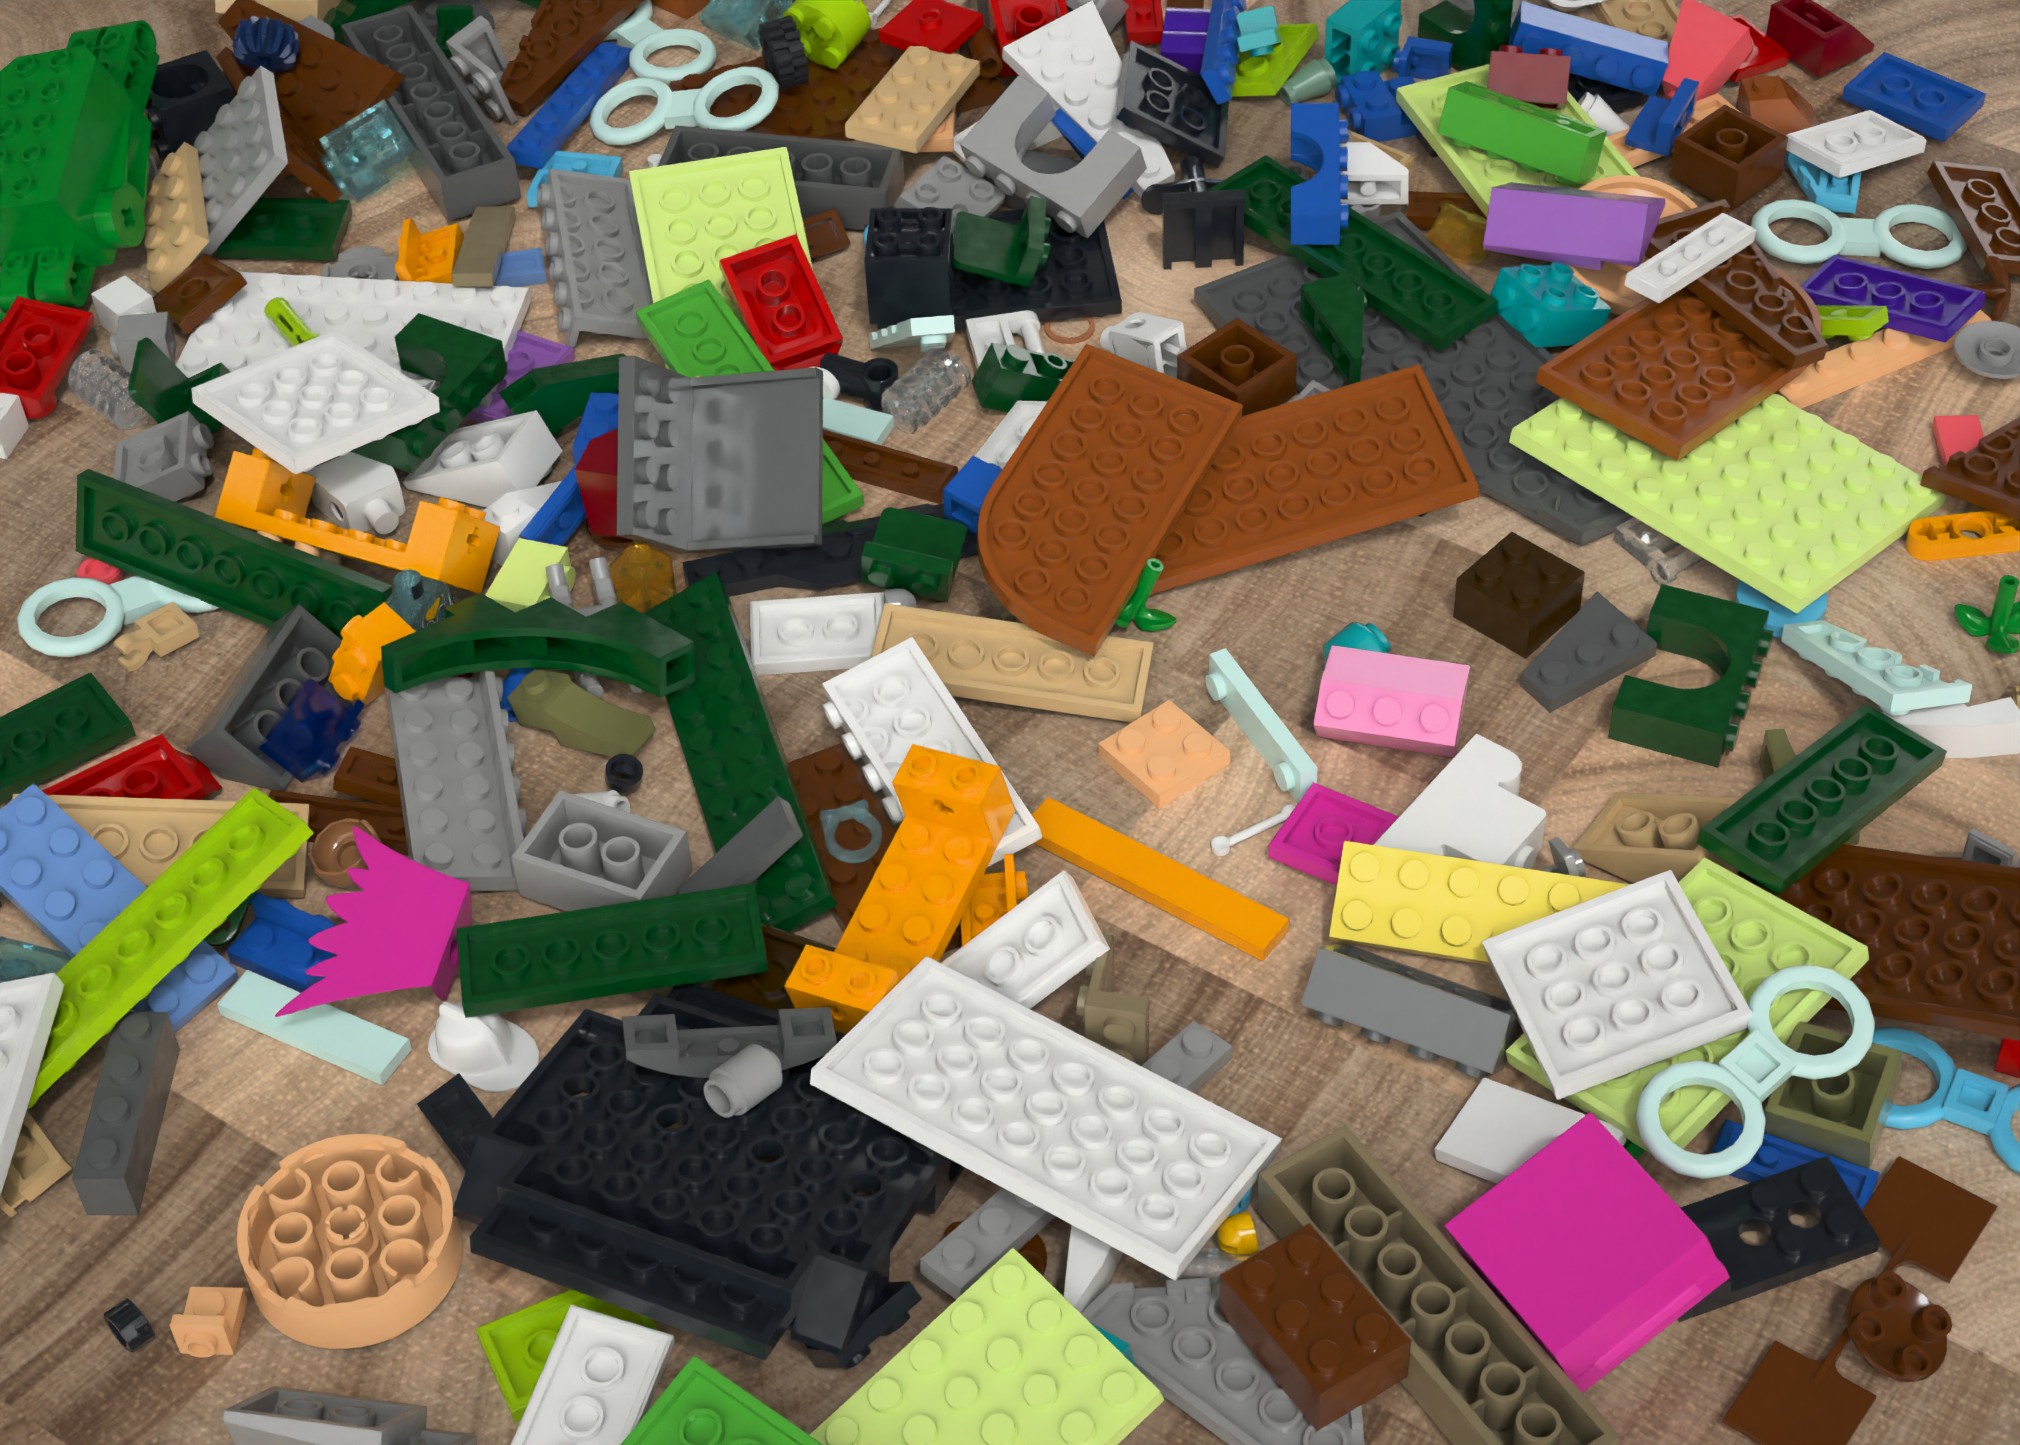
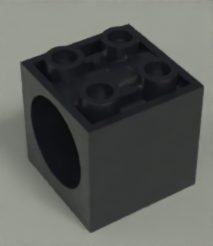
(185, 100)
(909, 264)

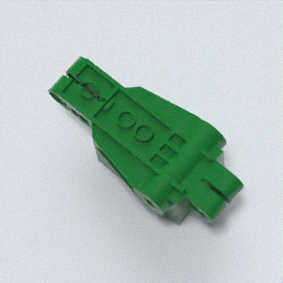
(73, 161)

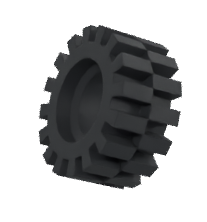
(784, 52)

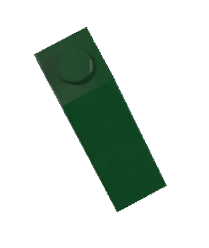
(1334, 316)

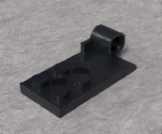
(1791, 1250)

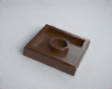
(198, 293)

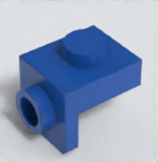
(1423, 59)

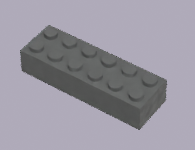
(824, 170)

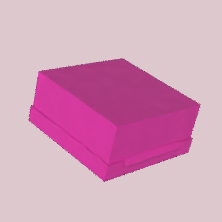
(1587, 1251)

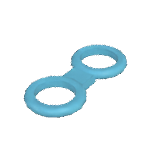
(1959, 1098)

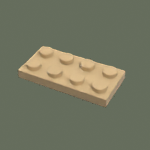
(912, 99)
(175, 217)

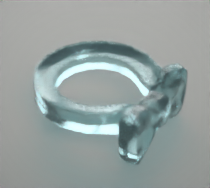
(859, 811)

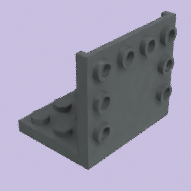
(719, 458)

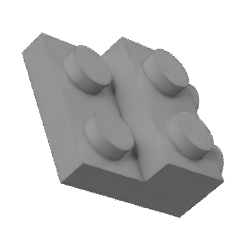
(166, 458)

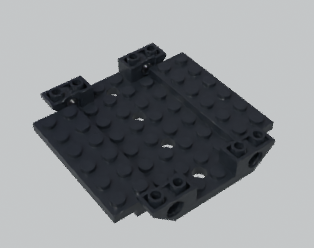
(689, 1215)

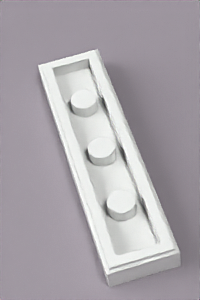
(1690, 257)

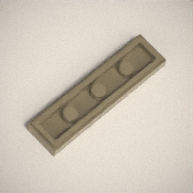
(483, 246)

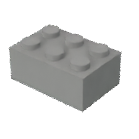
(598, 856)

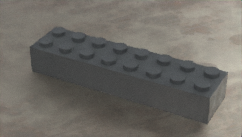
(453, 140)

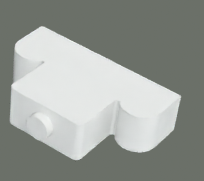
(1473, 811)

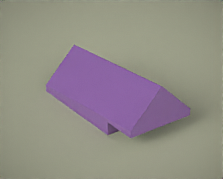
(1571, 225)

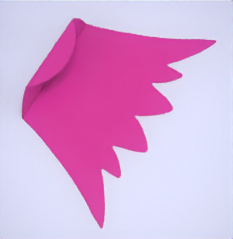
(394, 931)

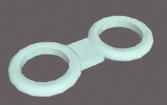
(646, 37)
(683, 107)
(1858, 235)
(124, 603)
(1754, 1071)

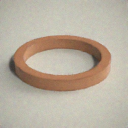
(1073, 340)

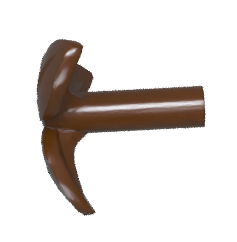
(1998, 290)

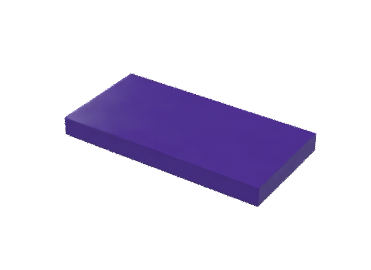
(1912, 301)

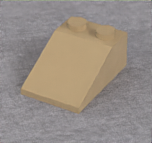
(1651, 834)

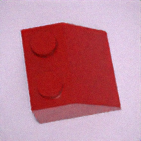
(1018, 18)

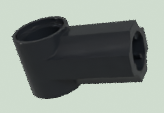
(862, 379)

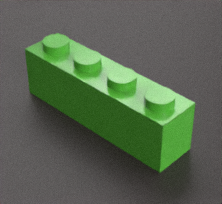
(1521, 133)

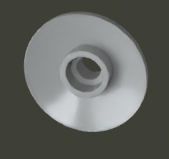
(1989, 349)

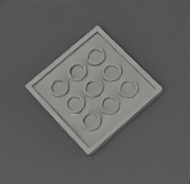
(240, 155)

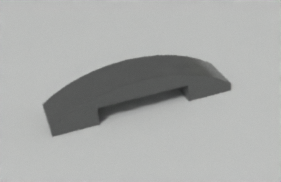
(658, 1045)

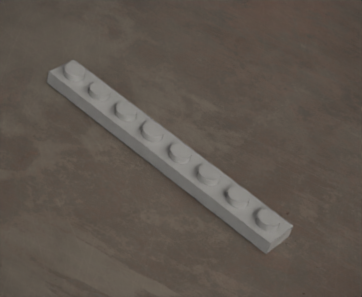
(1011, 1221)

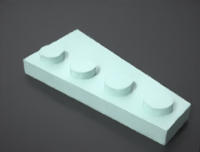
(925, 332)
(1873, 670)

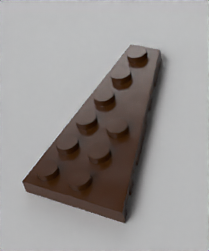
(326, 80)
(1746, 292)
(1984, 475)

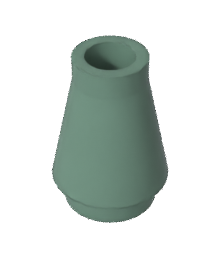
(1309, 82)

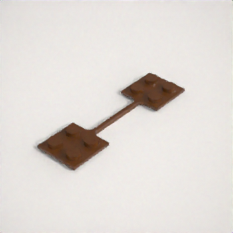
(1806, 1400)

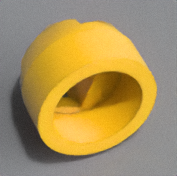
(1238, 1234)

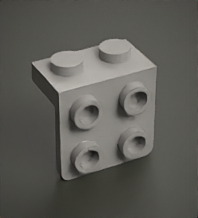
(482, 64)
(952, 187)

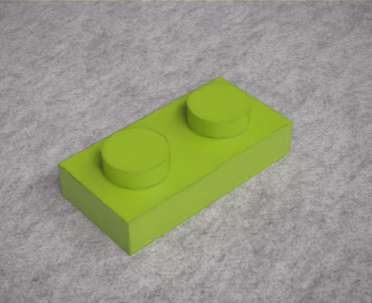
(1853, 321)

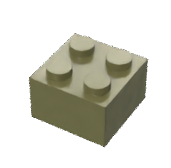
(1839, 1113)

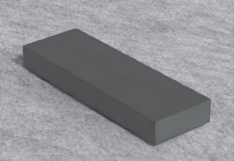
(749, 851)

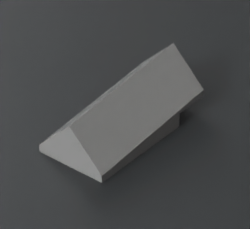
(322, 1418)

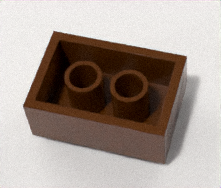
(1314, 1326)

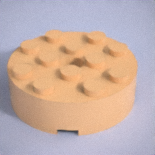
(350, 1241)

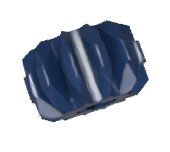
(266, 44)

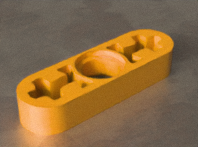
(1941, 537)

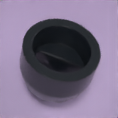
(627, 771)

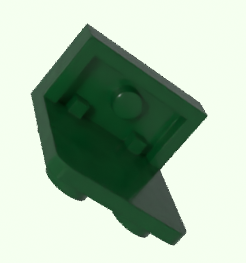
(1003, 248)
(165, 389)
(914, 554)

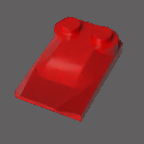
(782, 304)
(37, 350)
(143, 772)

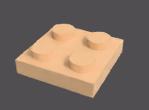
(1164, 753)

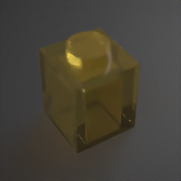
(1460, 233)
(642, 576)

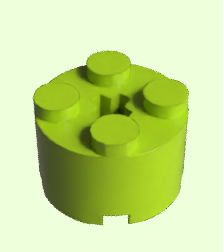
(830, 28)

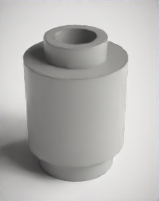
(743, 1081)

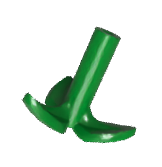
(1136, 609)
(2001, 623)

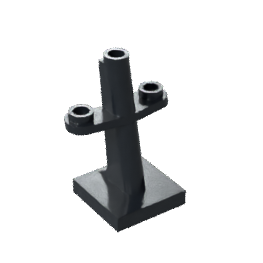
(1197, 221)

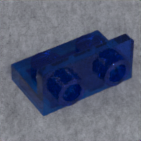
(310, 731)

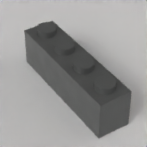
(126, 1114)

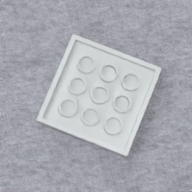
(315, 401)
(1616, 984)

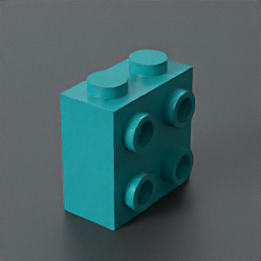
(1363, 36)
(1548, 304)

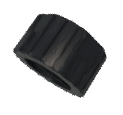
(128, 1325)

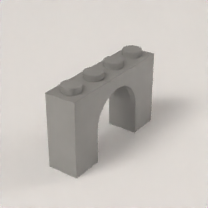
(1074, 198)

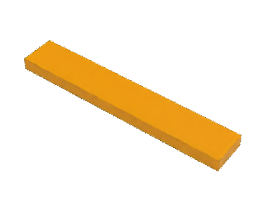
(1159, 880)

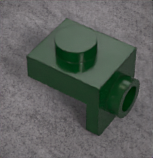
(450, 21)

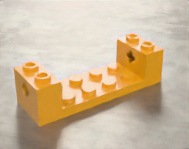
(444, 542)
(916, 888)

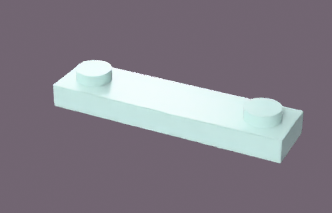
(1265, 730)

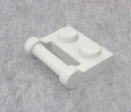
(999, 330)

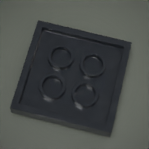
(1171, 105)

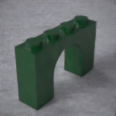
(1471, 35)
(465, 366)
(1699, 720)

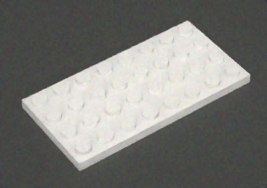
(358, 308)
(1048, 1115)

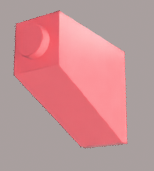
(1704, 49)

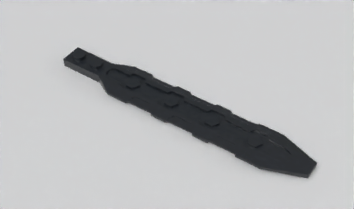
(805, 567)

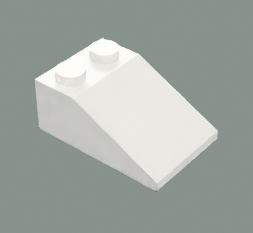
(488, 460)

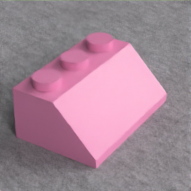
(1391, 701)

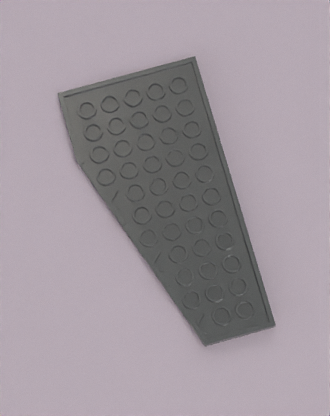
(1479, 381)

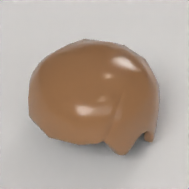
(337, 851)

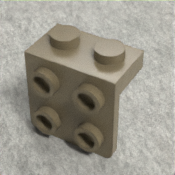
(1113, 1018)

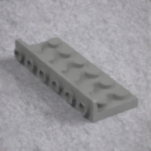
(594, 254)
(458, 779)

